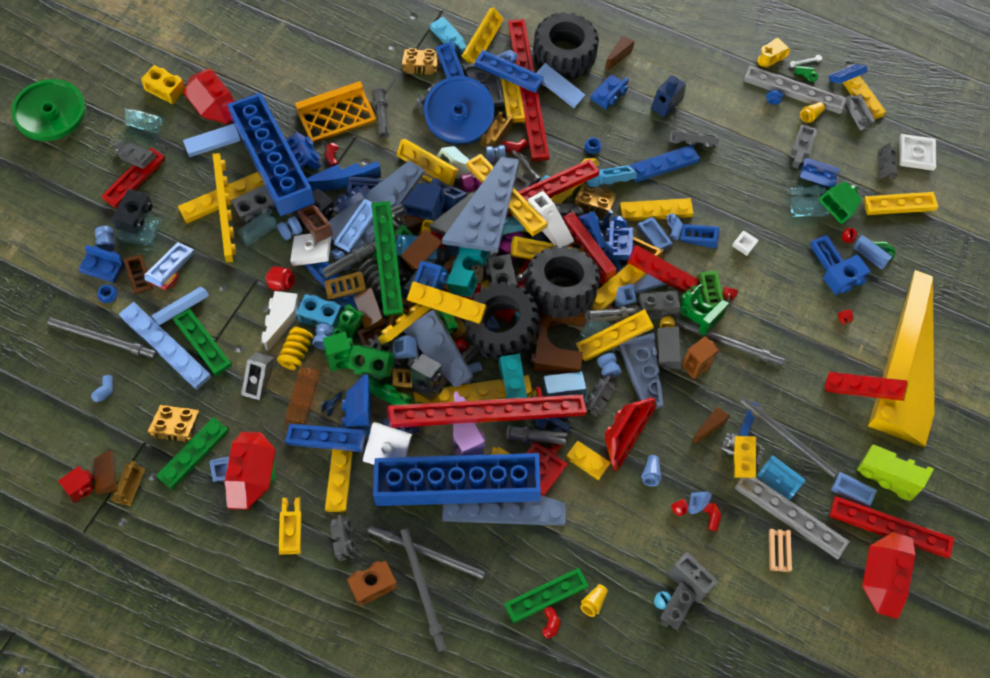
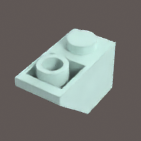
(455, 158)

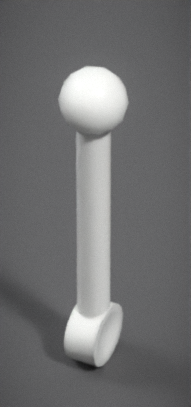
(818, 58)

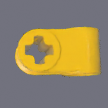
(772, 53)

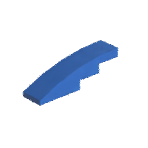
(336, 178)

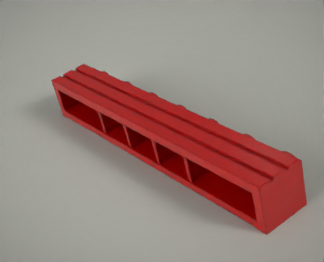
(589, 246)

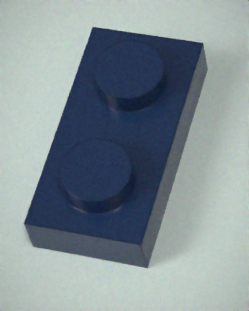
(355, 195)

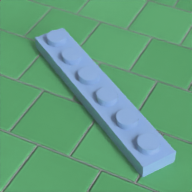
(165, 345)

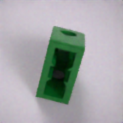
(841, 201)

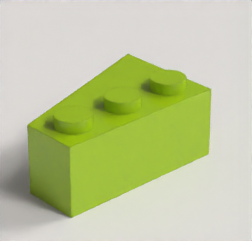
(894, 473)

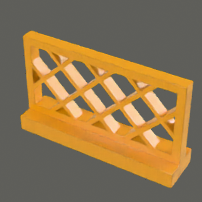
(330, 99)

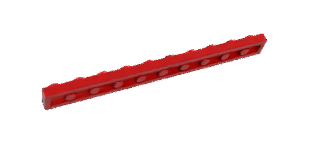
(531, 104)
(555, 184)
(485, 411)

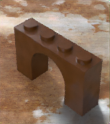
(551, 358)

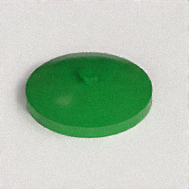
(48, 110)

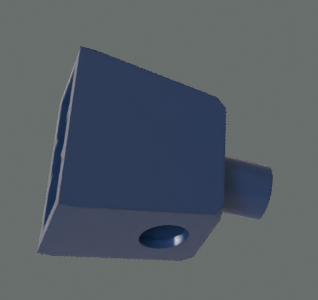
(671, 90)
(425, 200)

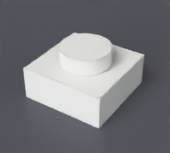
(745, 243)

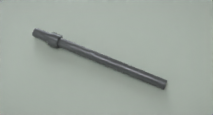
(136, 348)
(764, 355)
(757, 412)
(389, 536)
(435, 628)

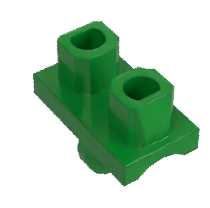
(349, 322)

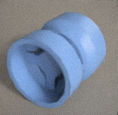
(492, 156)
(289, 228)
(104, 238)
(322, 331)
(608, 365)

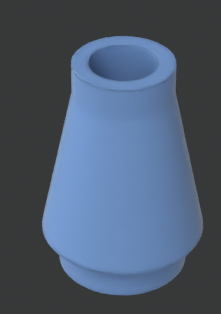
(652, 474)

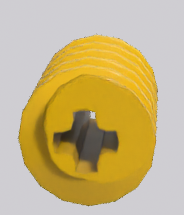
(292, 348)

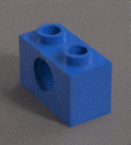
(852, 267)

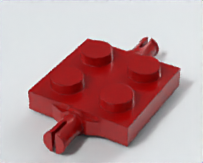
(550, 465)

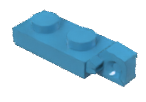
(612, 175)

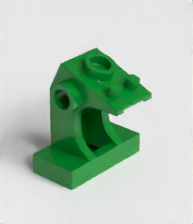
(700, 312)

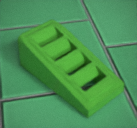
(713, 275)

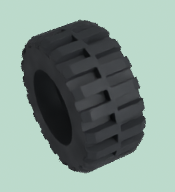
(566, 28)
(566, 264)
(516, 339)

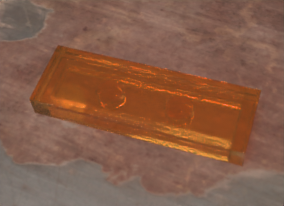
(302, 396)

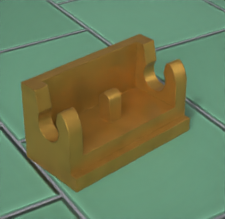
(497, 131)

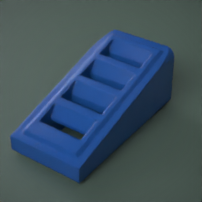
(700, 229)

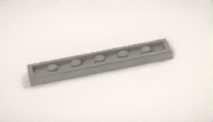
(794, 89)
(793, 516)

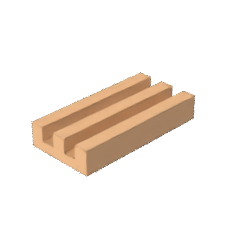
(788, 559)

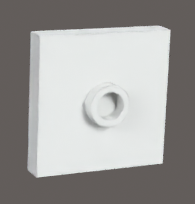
(917, 152)
(308, 251)
(386, 443)

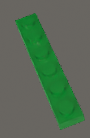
(387, 258)

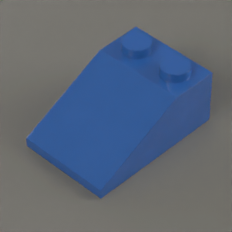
(358, 406)

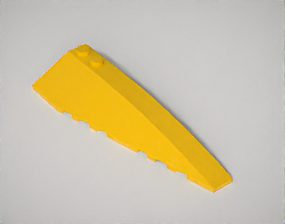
(911, 360)

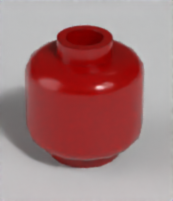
(280, 279)

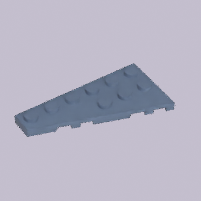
(393, 189)
(484, 216)
(536, 512)

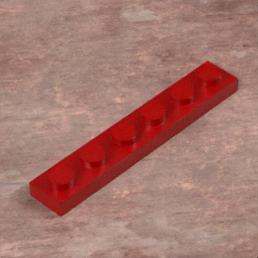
(885, 524)

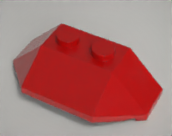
(209, 96)
(627, 428)
(248, 470)
(889, 573)

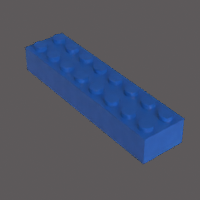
(271, 154)
(456, 479)

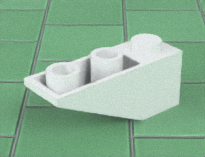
(556, 230)
(282, 315)

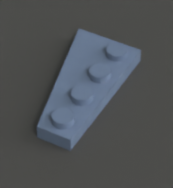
(438, 345)
(641, 363)

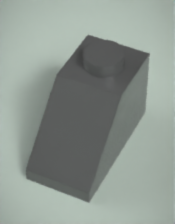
(257, 375)

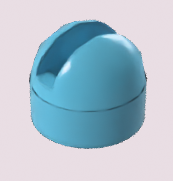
(659, 602)

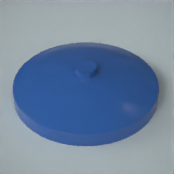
(459, 110)

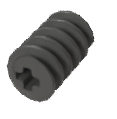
(371, 276)

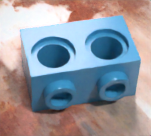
(317, 315)

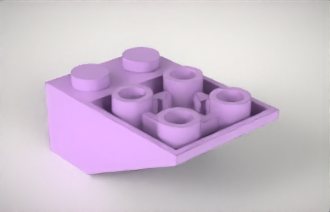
(466, 436)

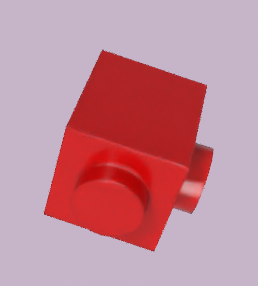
(77, 483)

